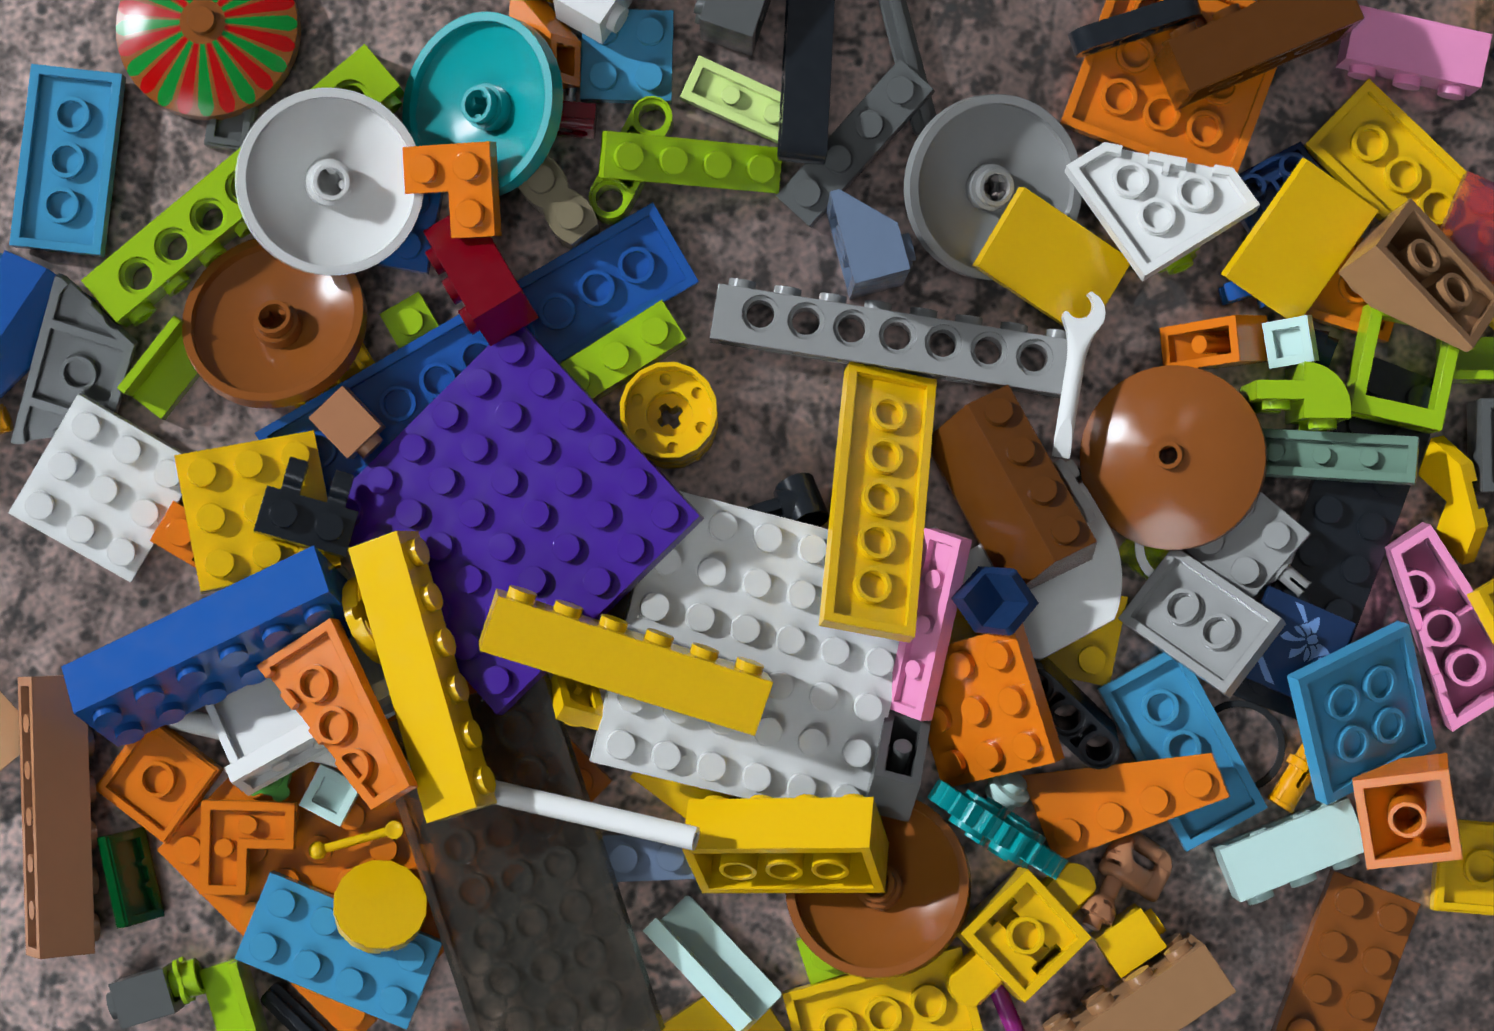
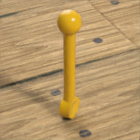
(393, 830)

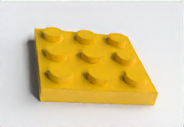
(223, 499)

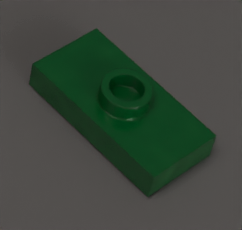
(130, 877)

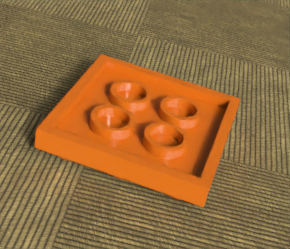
(991, 711)

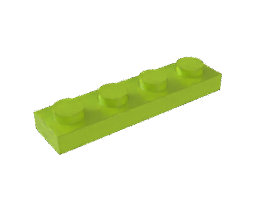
(689, 162)

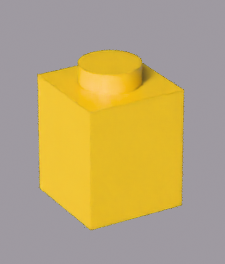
(1130, 939)

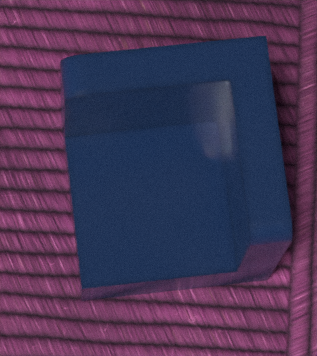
(995, 600)

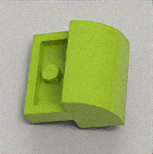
(1308, 395)

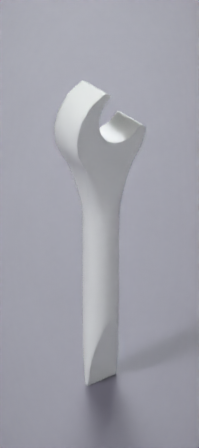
(1079, 338)

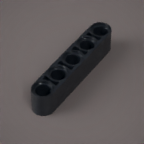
(806, 81)

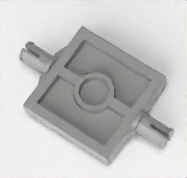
(1258, 550)

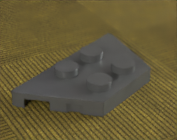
(75, 354)

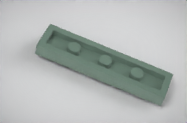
(1342, 456)

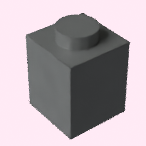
(142, 997)

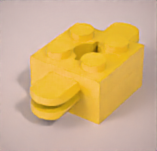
(1021, 935)

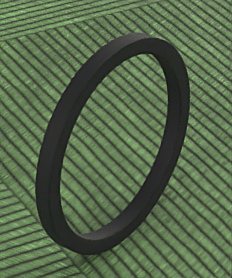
(1278, 730)

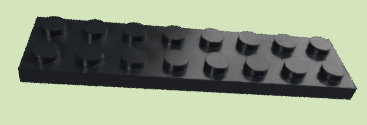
(1348, 524)

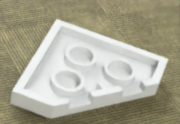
(1158, 202)

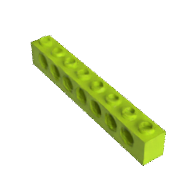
(113, 278)

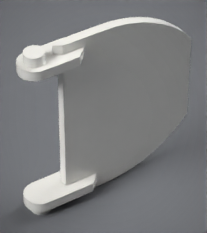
(1079, 598)

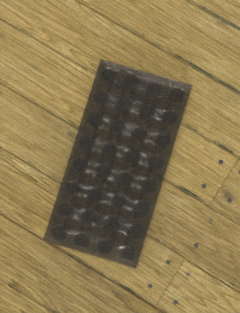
(528, 896)

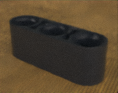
(1084, 724)

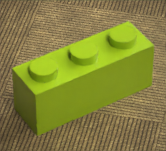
(626, 351)

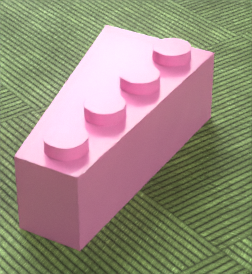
(1444, 625)

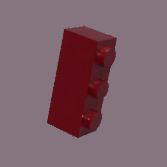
(480, 280)

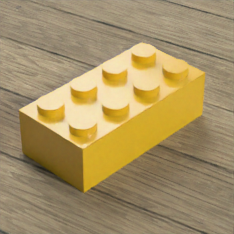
(788, 844)

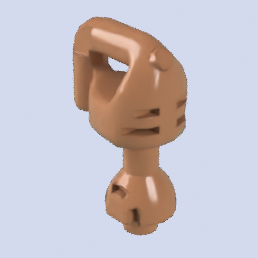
(1122, 871)

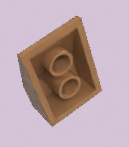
(1421, 278)

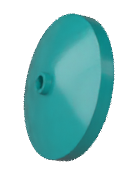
(487, 83)

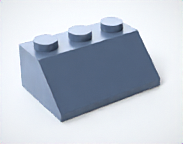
(868, 246)

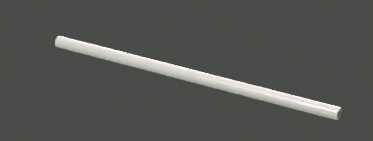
(535, 801)

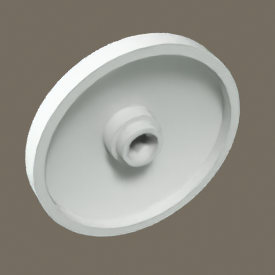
(326, 182)

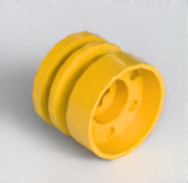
(674, 389)

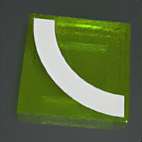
(1140, 558)

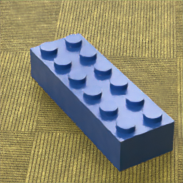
(202, 648)

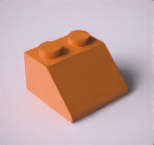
(1408, 812)

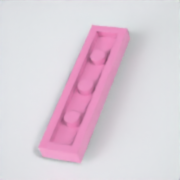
(921, 662)

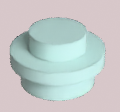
(1008, 790)

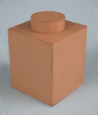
(348, 424)

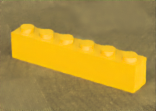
(625, 661)
(423, 675)

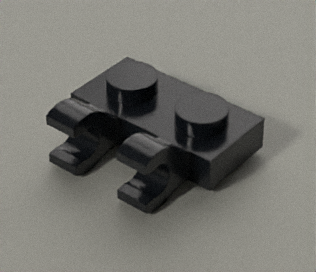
(305, 520)

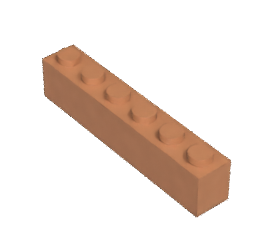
(56, 821)

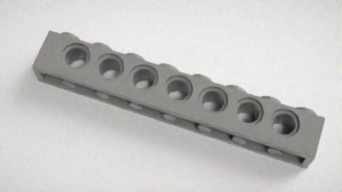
(825, 344)

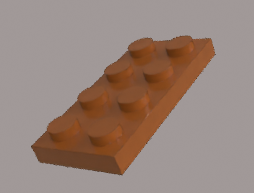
(1347, 958)

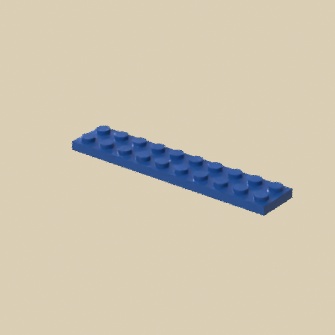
(576, 302)

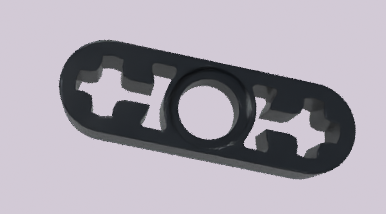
(1133, 26)

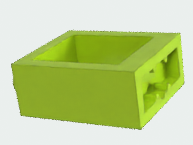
(1388, 411)

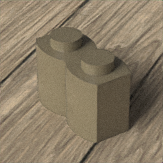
(564, 209)

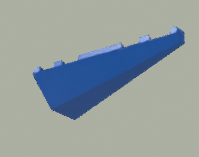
(23, 304)

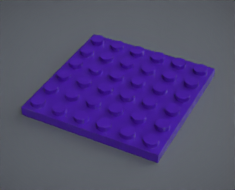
(520, 488)

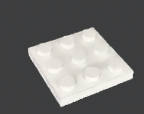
(101, 487)

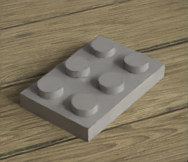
(1202, 621)

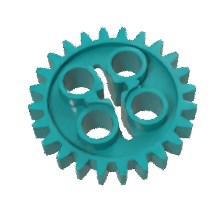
(985, 821)

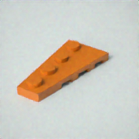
(335, 699)
(1098, 806)

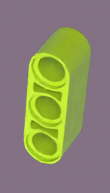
(630, 189)

